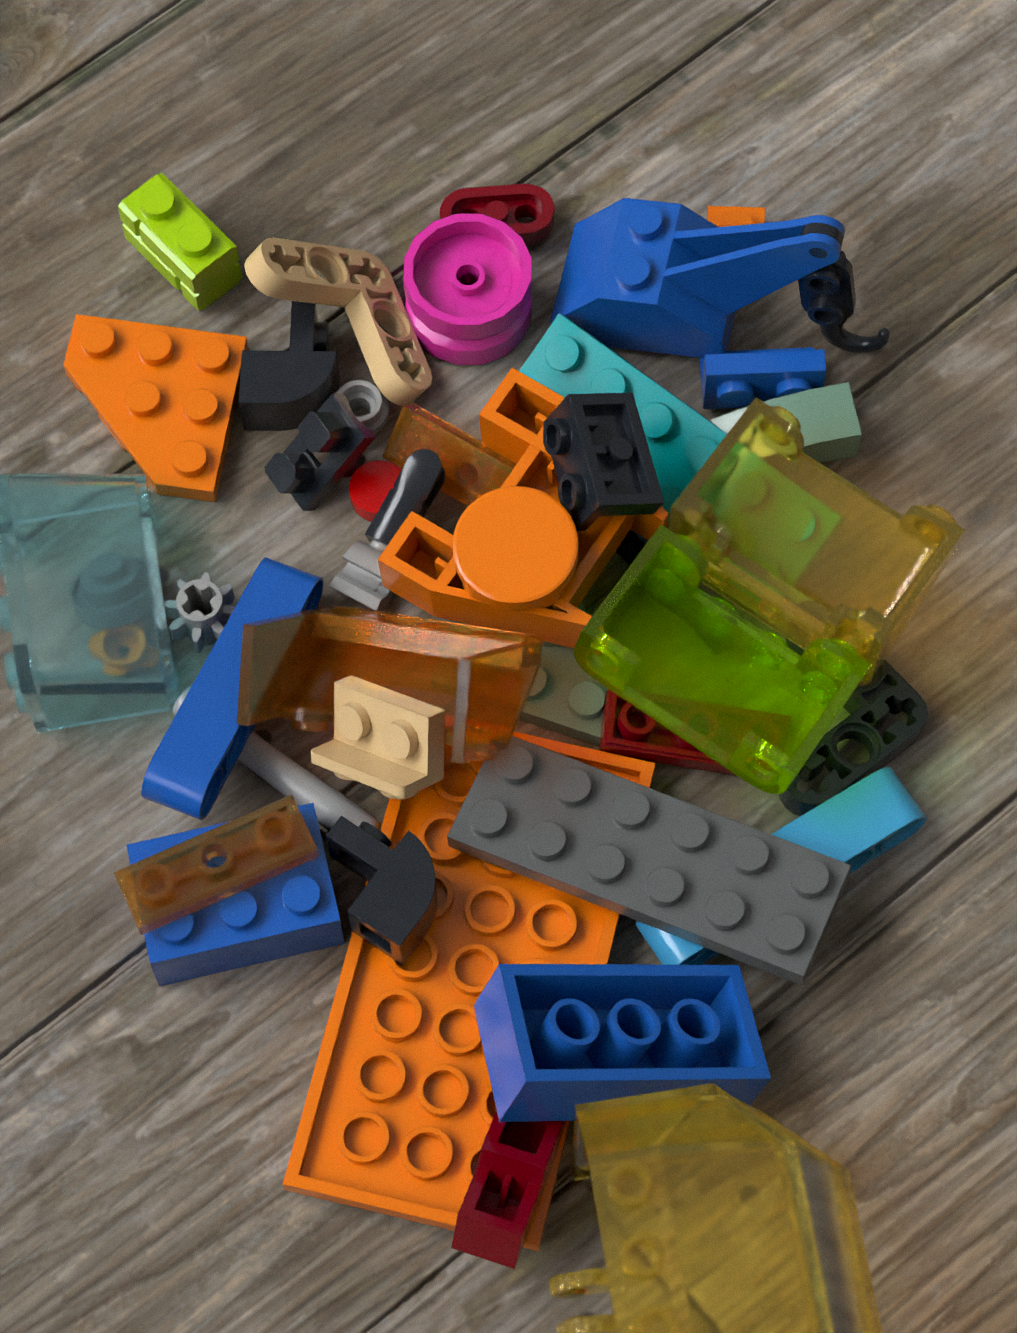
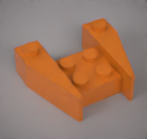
(420, 555)

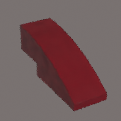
(506, 1189)

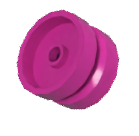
(468, 288)

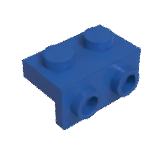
(743, 375)

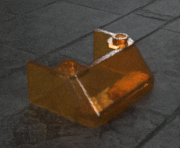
(465, 669)

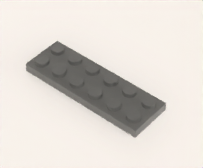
(651, 858)

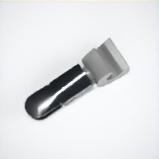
(413, 491)

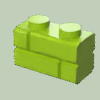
(180, 241)

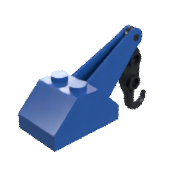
(673, 280)

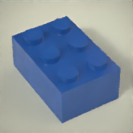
(258, 925)

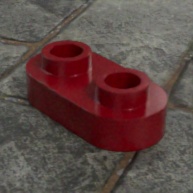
(507, 205)

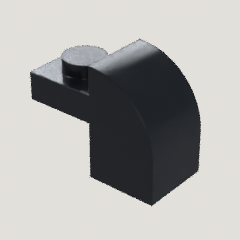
(286, 385)
(401, 890)

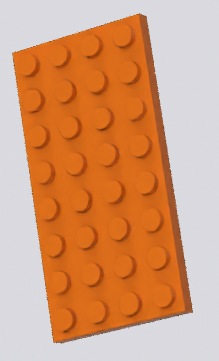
(402, 1061)

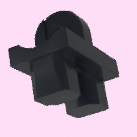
(327, 430)

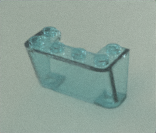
(83, 599)

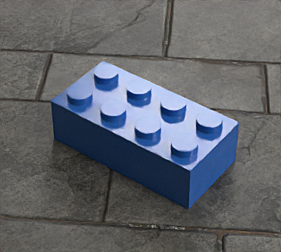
(613, 1033)

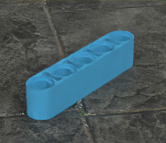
(847, 827)

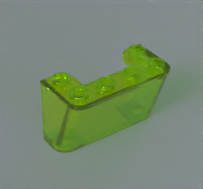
(711, 670)

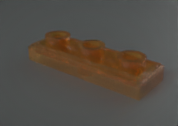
(456, 449)
(181, 883)

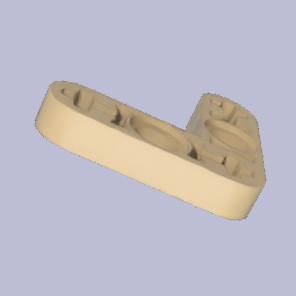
(367, 294)

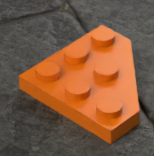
(161, 396)

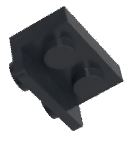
(601, 458)

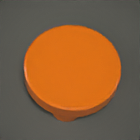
(515, 548)

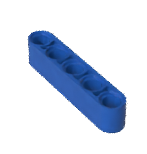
(205, 734)

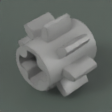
(190, 622)

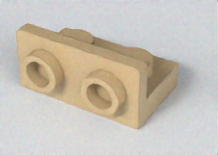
(383, 739)

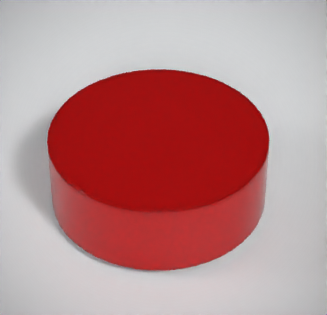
(371, 486)

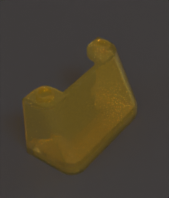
(807, 543)

